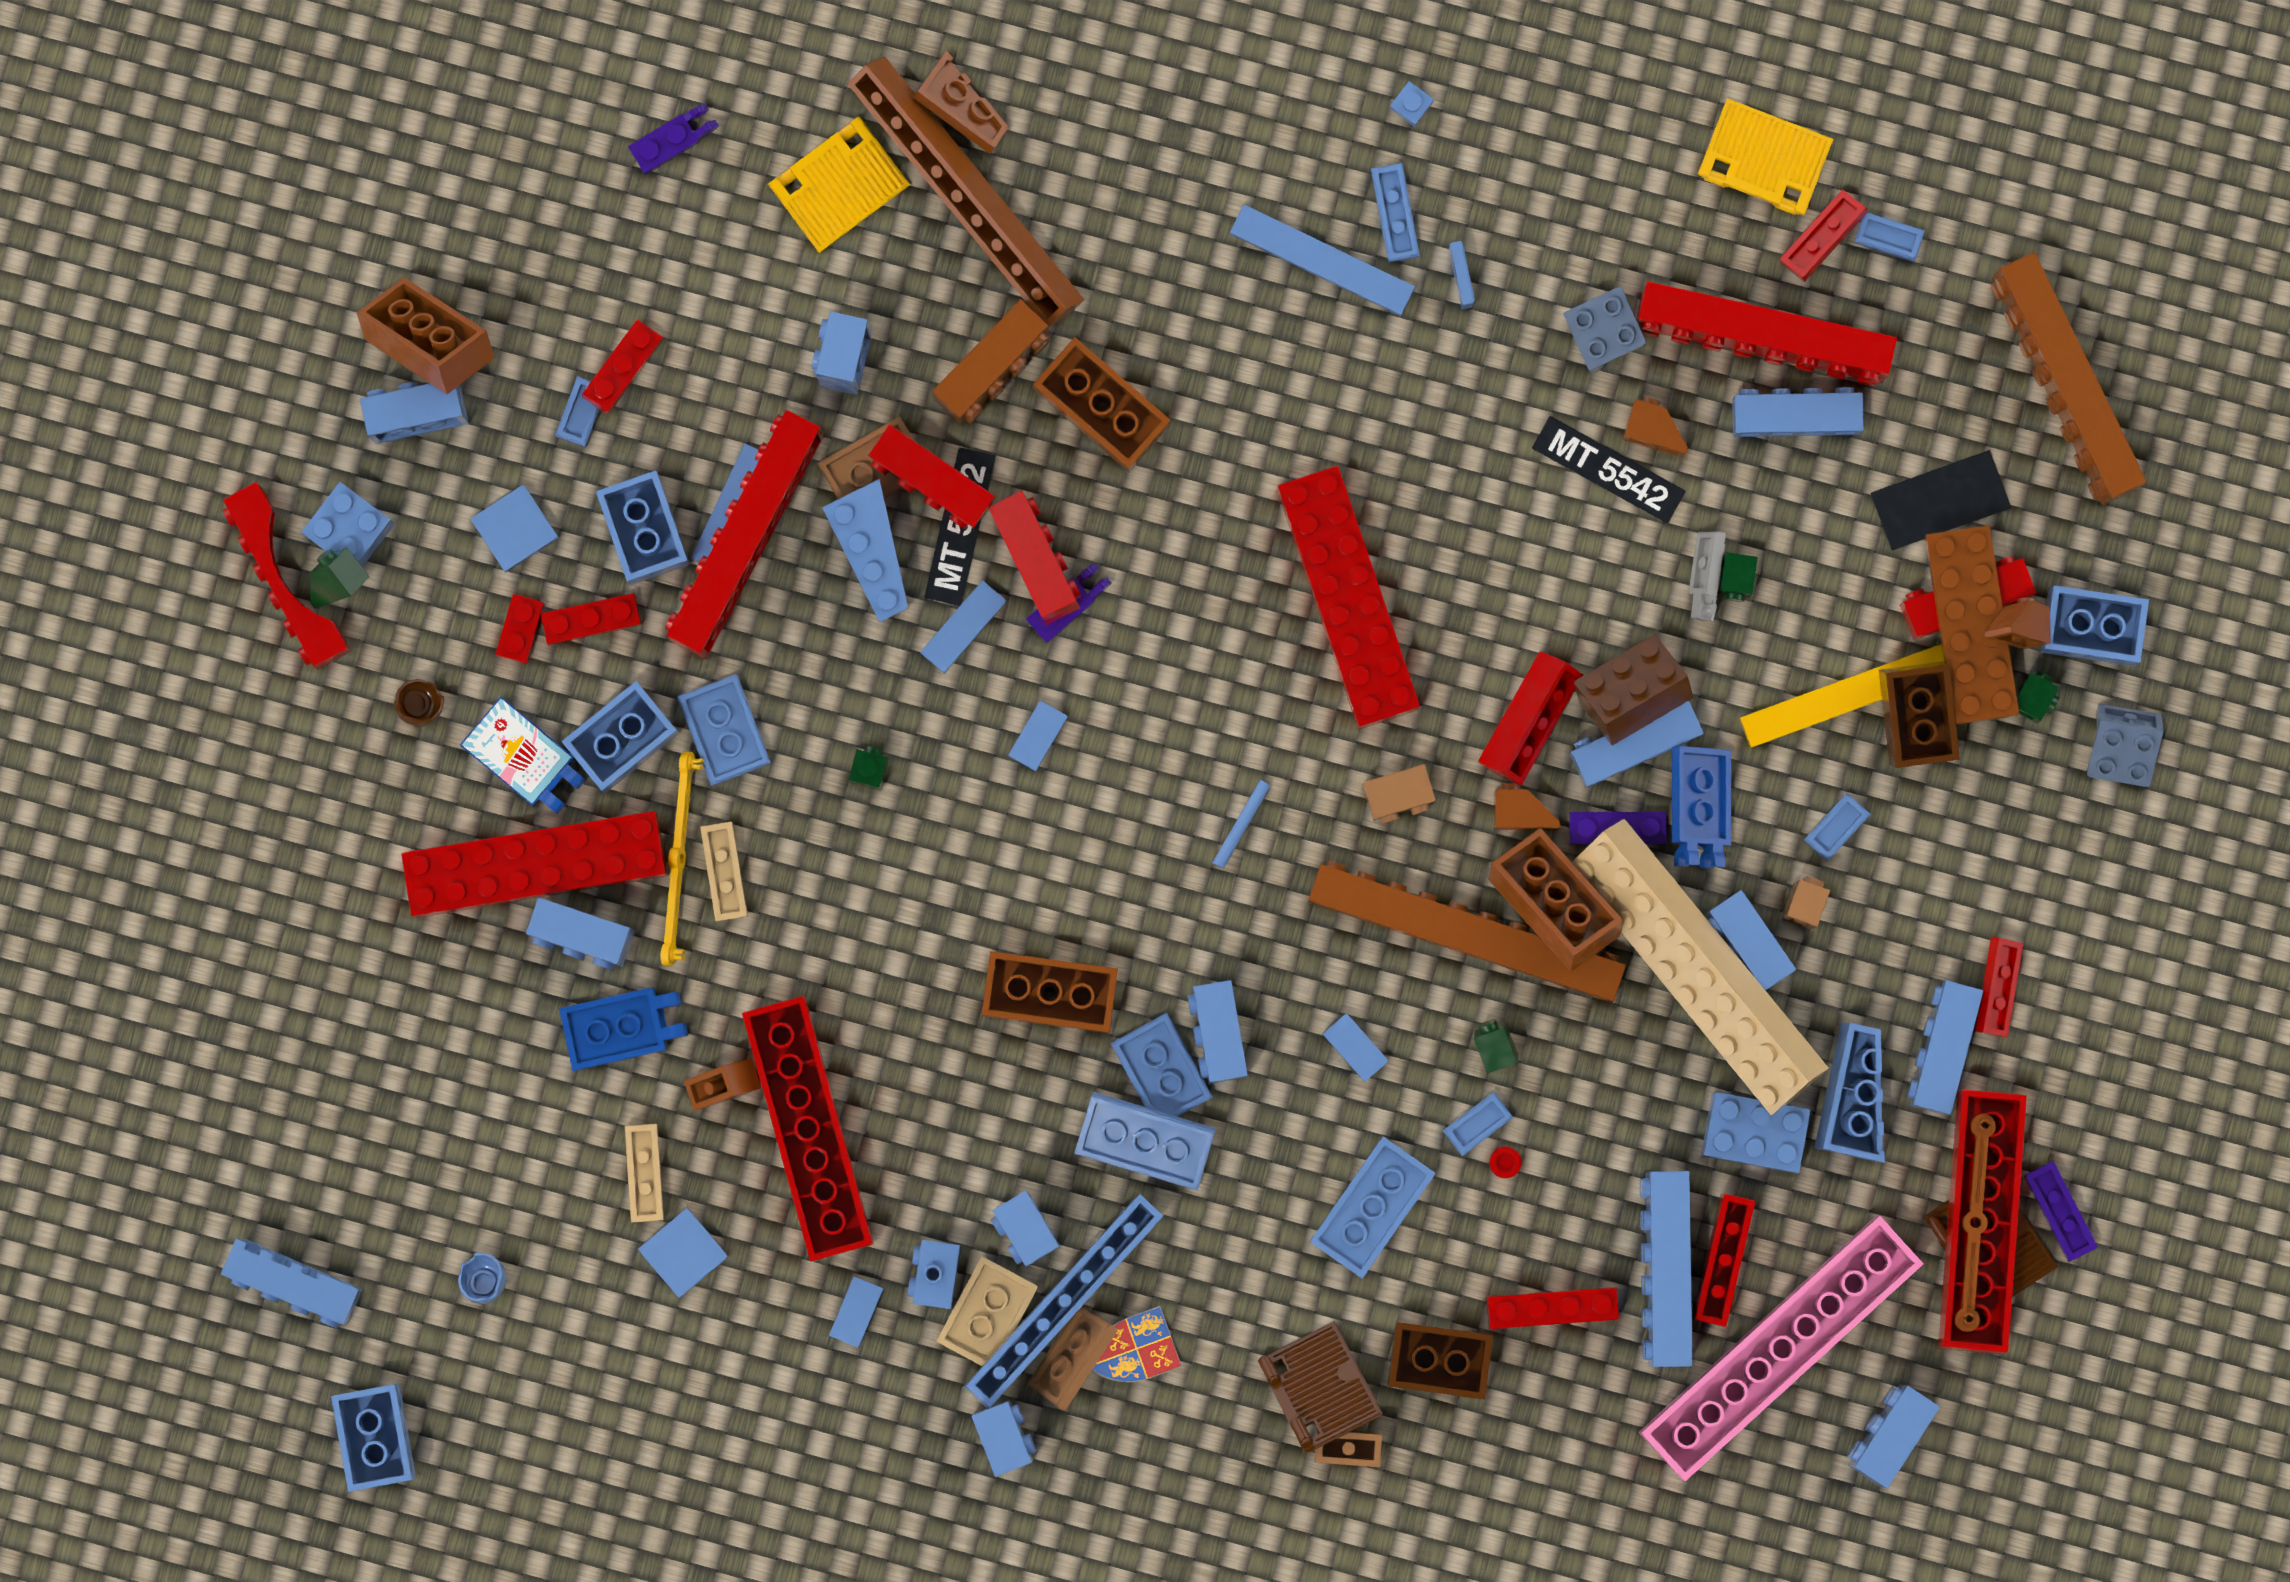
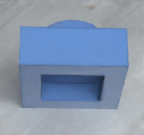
(1411, 103)

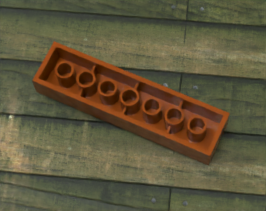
(2067, 379)

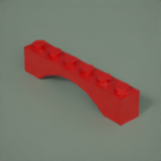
(255, 520)

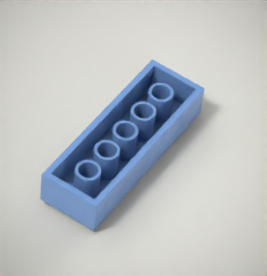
(1668, 1269)

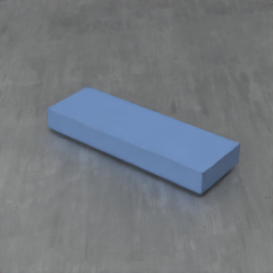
(1395, 213)
(963, 627)

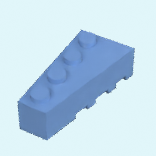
(867, 541)
(1853, 1097)
(291, 1281)

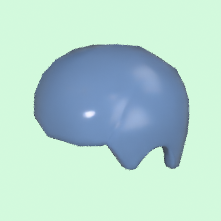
(482, 1278)

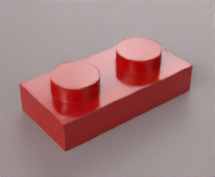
(519, 629)

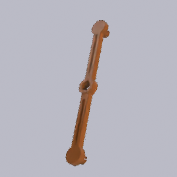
(1967, 1318)

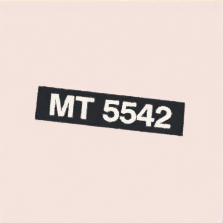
(1608, 469)
(955, 544)

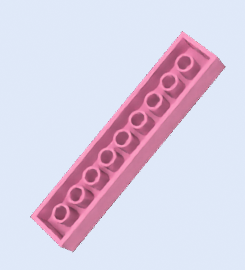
(1781, 1348)

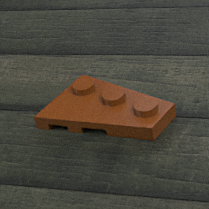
(954, 100)

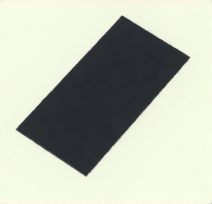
(1940, 500)

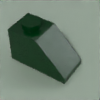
(335, 577)

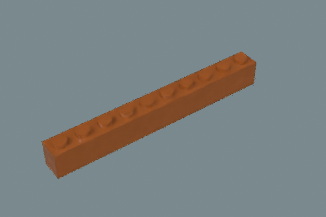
(965, 191)
(1459, 930)

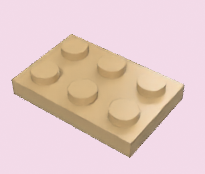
(986, 1311)

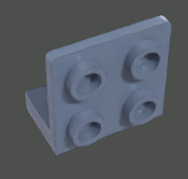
(1605, 328)
(2125, 745)

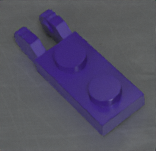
(671, 140)
(1049, 631)

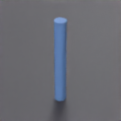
(1241, 824)

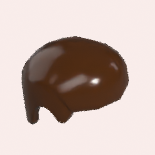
(418, 702)

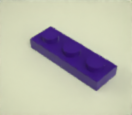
(1587, 826)
(2060, 1211)

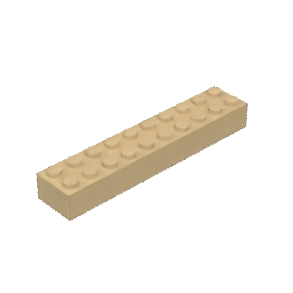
(1700, 968)

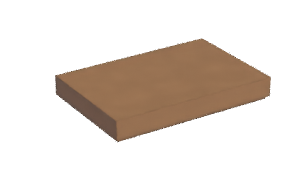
(851, 466)
(1072, 1357)

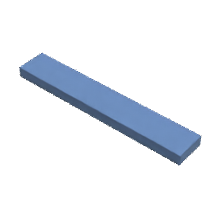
(1322, 260)

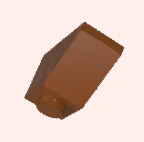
(1653, 428)
(2021, 624)
(1521, 810)
(722, 1084)

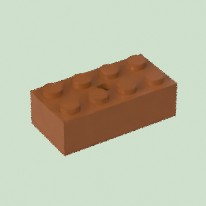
(425, 335)
(991, 363)
(1079, 382)
(1555, 899)
(1018, 985)

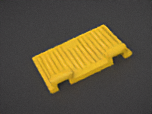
(1765, 156)
(839, 185)

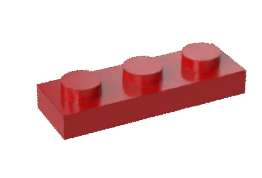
(1823, 235)
(622, 367)
(590, 619)
(1999, 987)

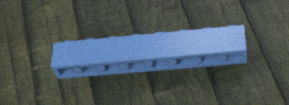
(1063, 1301)

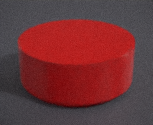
(1505, 1162)

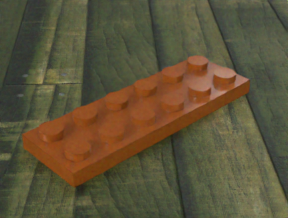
(1966, 605)

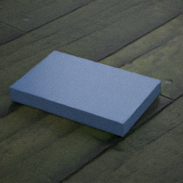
(724, 730)
(1161, 1068)

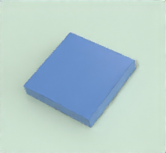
(514, 528)
(683, 1252)

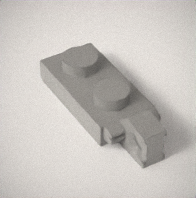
(1706, 574)

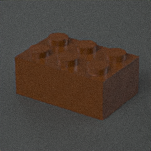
(1633, 689)
(1919, 714)
(1440, 1360)

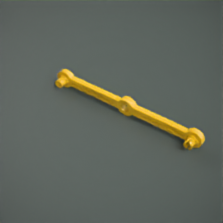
(677, 858)

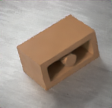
(1399, 793)
(1805, 903)
(1351, 1449)

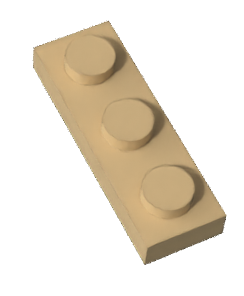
(724, 871)
(644, 1173)

